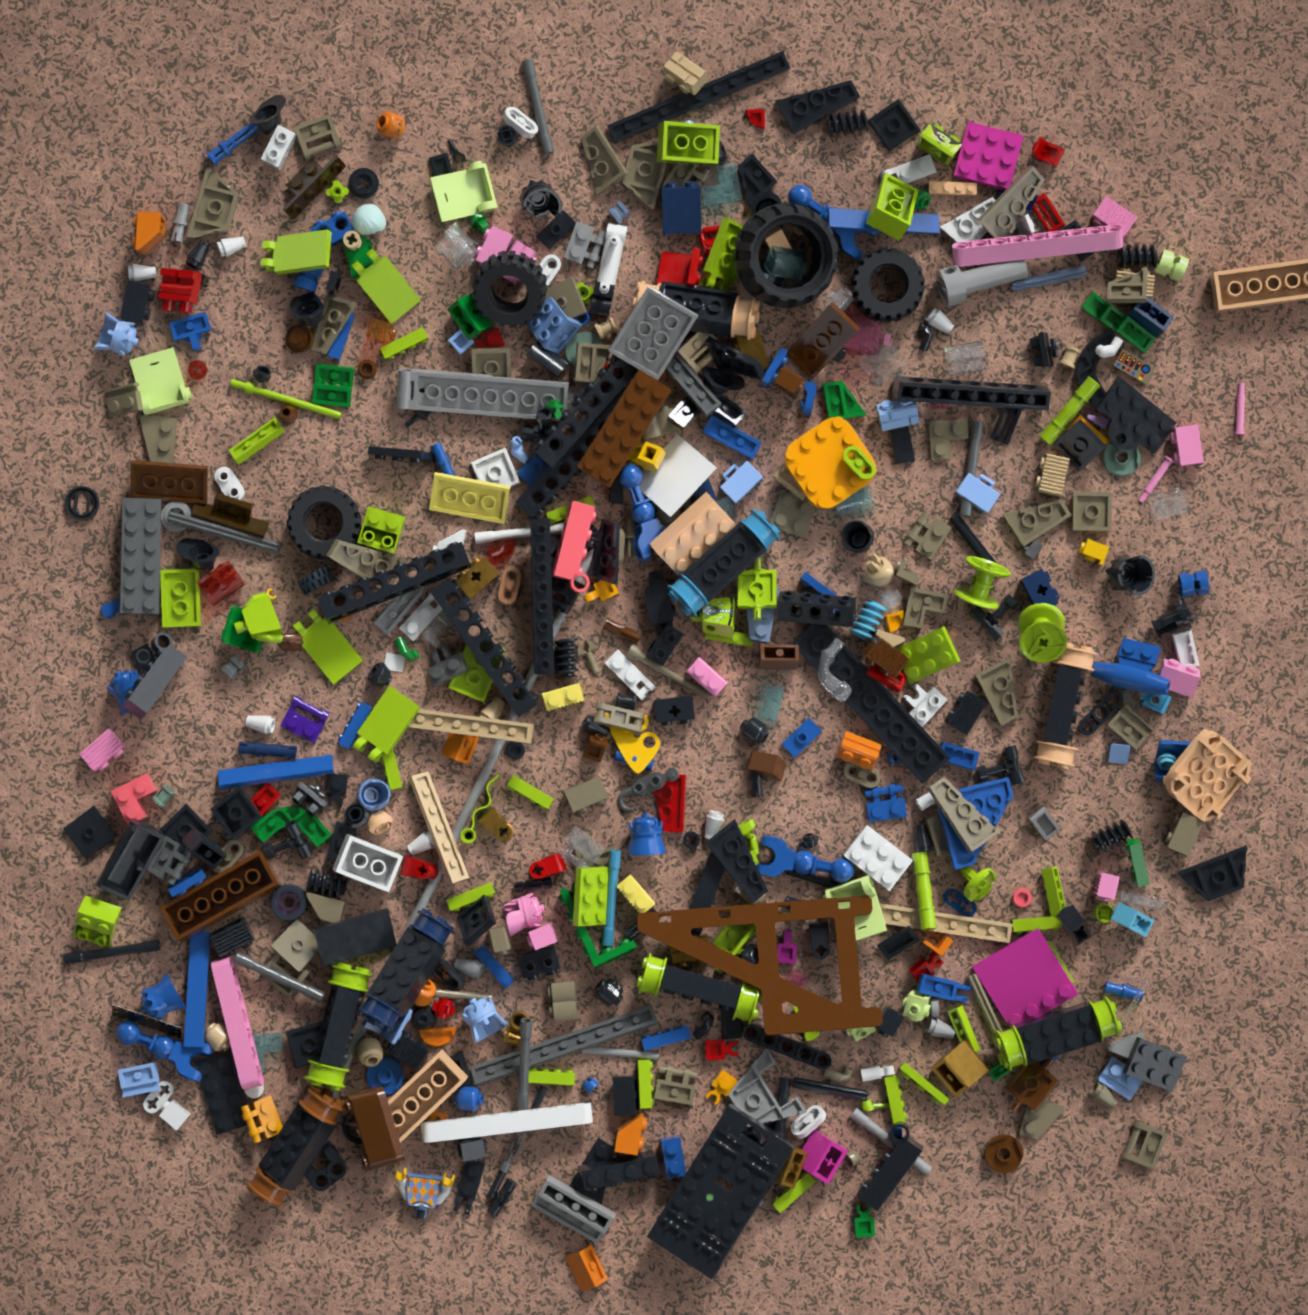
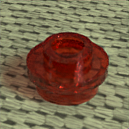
(193, 365)

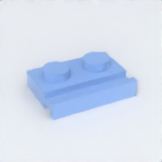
(139, 1079)
(1117, 1080)

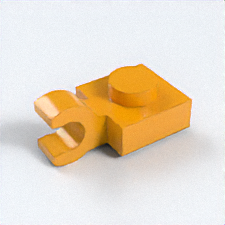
(603, 590)

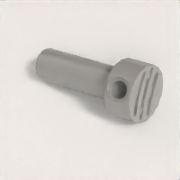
(955, 285)

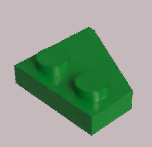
(841, 402)

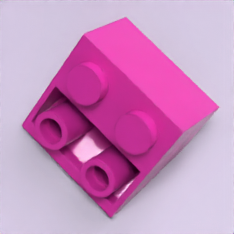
(823, 1156)

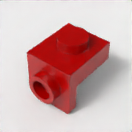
(1047, 152)

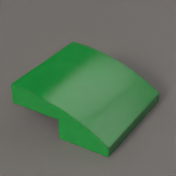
(330, 393)

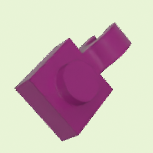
(787, 950)

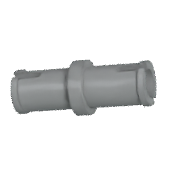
(180, 223)

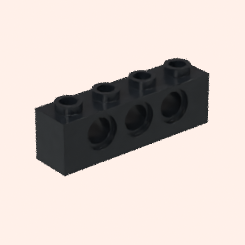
(807, 613)

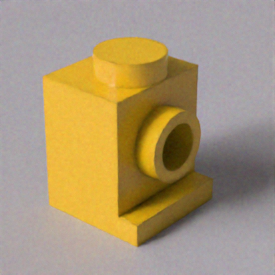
(1093, 551)

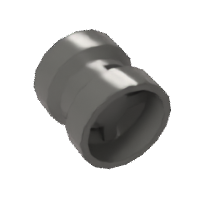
(233, 667)

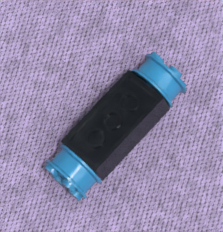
(723, 563)

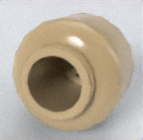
(217, 1037)
(369, 1051)

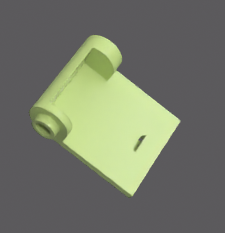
(466, 193)
(161, 383)
(862, 886)

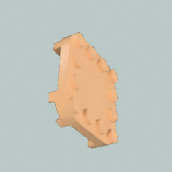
(1207, 775)

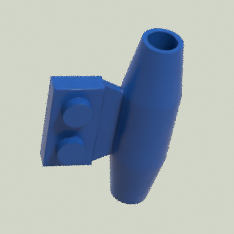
(1134, 669)

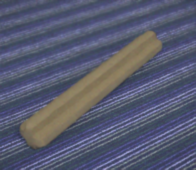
(984, 1003)

